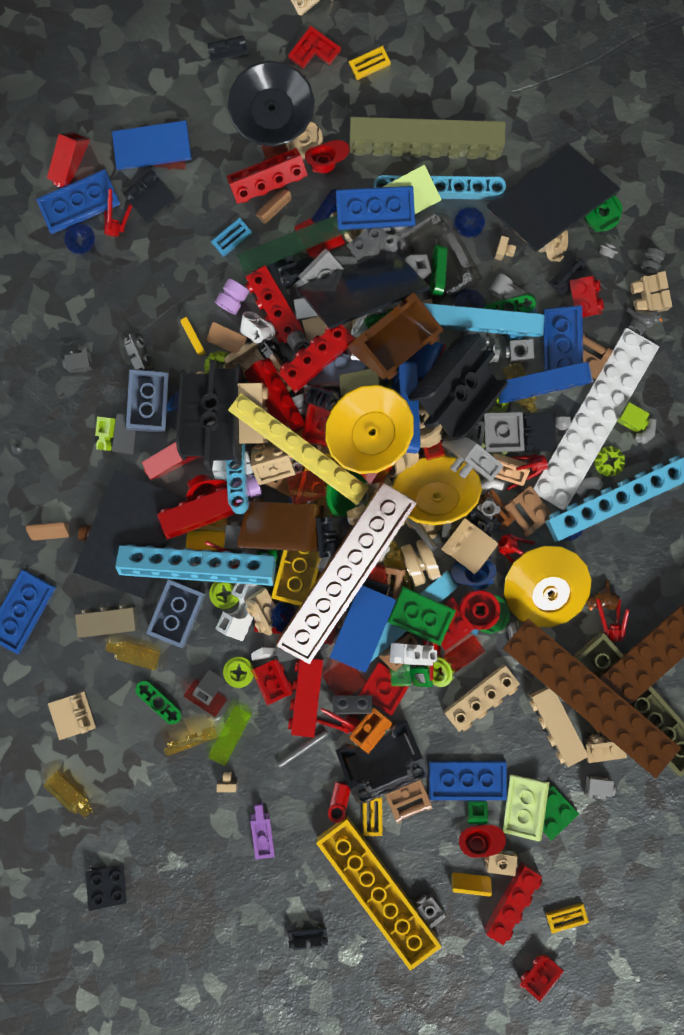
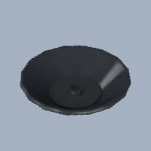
(269, 86)

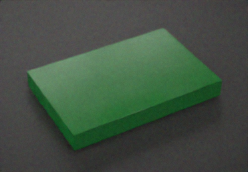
(421, 616)

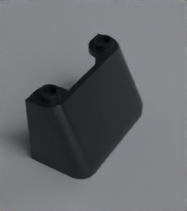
(387, 767)

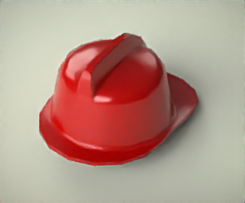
(325, 156)
(203, 485)
(482, 841)

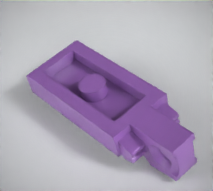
(262, 833)

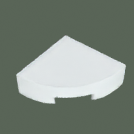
(264, 653)

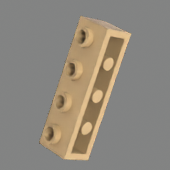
(482, 697)
(559, 726)

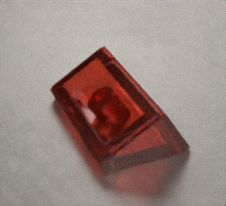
(464, 653)
(214, 706)

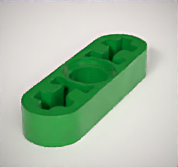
(438, 270)
(521, 298)
(151, 689)

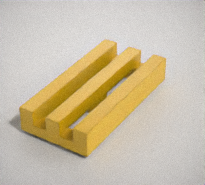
(377, 67)
(192, 336)
(372, 832)
(568, 909)

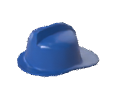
(480, 580)

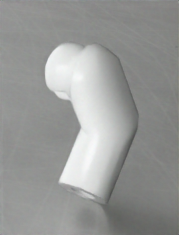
(487, 484)

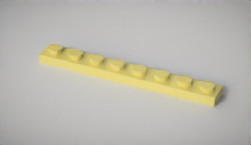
(298, 448)

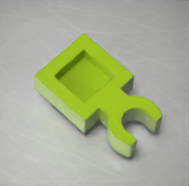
(105, 430)

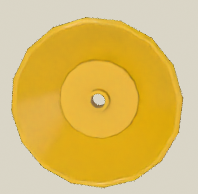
(360, 414)
(439, 491)
(543, 571)

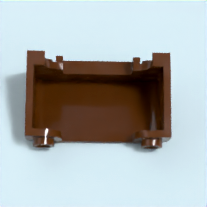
(396, 337)
(280, 526)

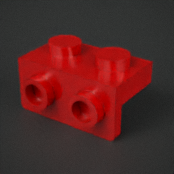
(586, 294)
(272, 681)
(541, 977)

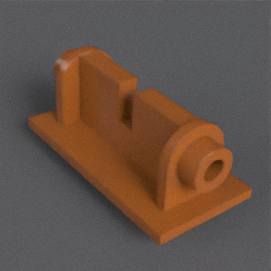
(504, 516)

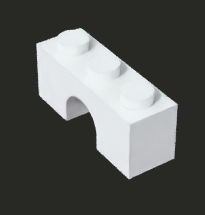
(238, 622)

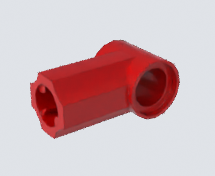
(339, 800)

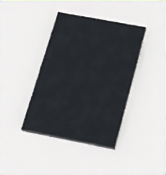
(553, 198)
(362, 289)
(124, 519)

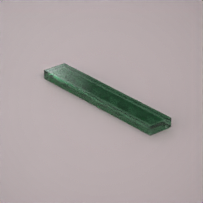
(290, 244)

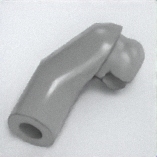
(648, 434)
(589, 483)

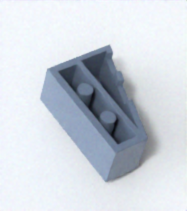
(341, 365)

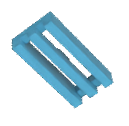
(235, 243)

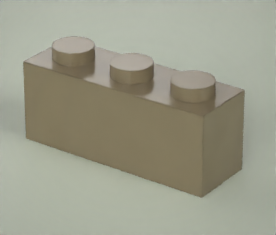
(106, 621)

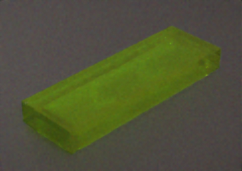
(230, 735)

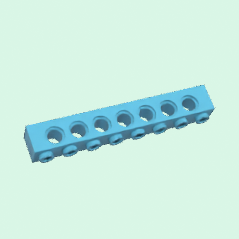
(560, 530)
(203, 572)

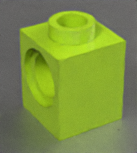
(633, 417)

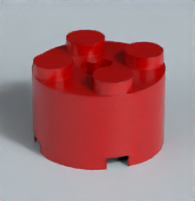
(477, 620)

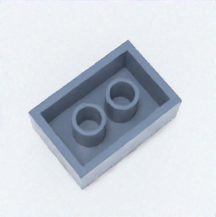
(147, 401)
(176, 613)

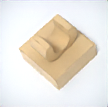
(504, 249)
(227, 784)

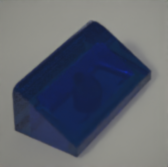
(327, 207)

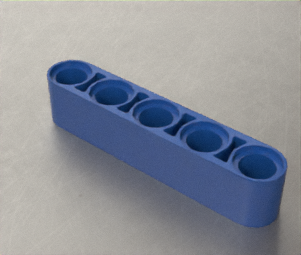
(546, 382)
(404, 383)

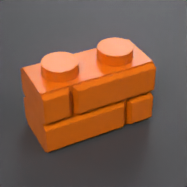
(370, 730)

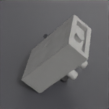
(474, 457)

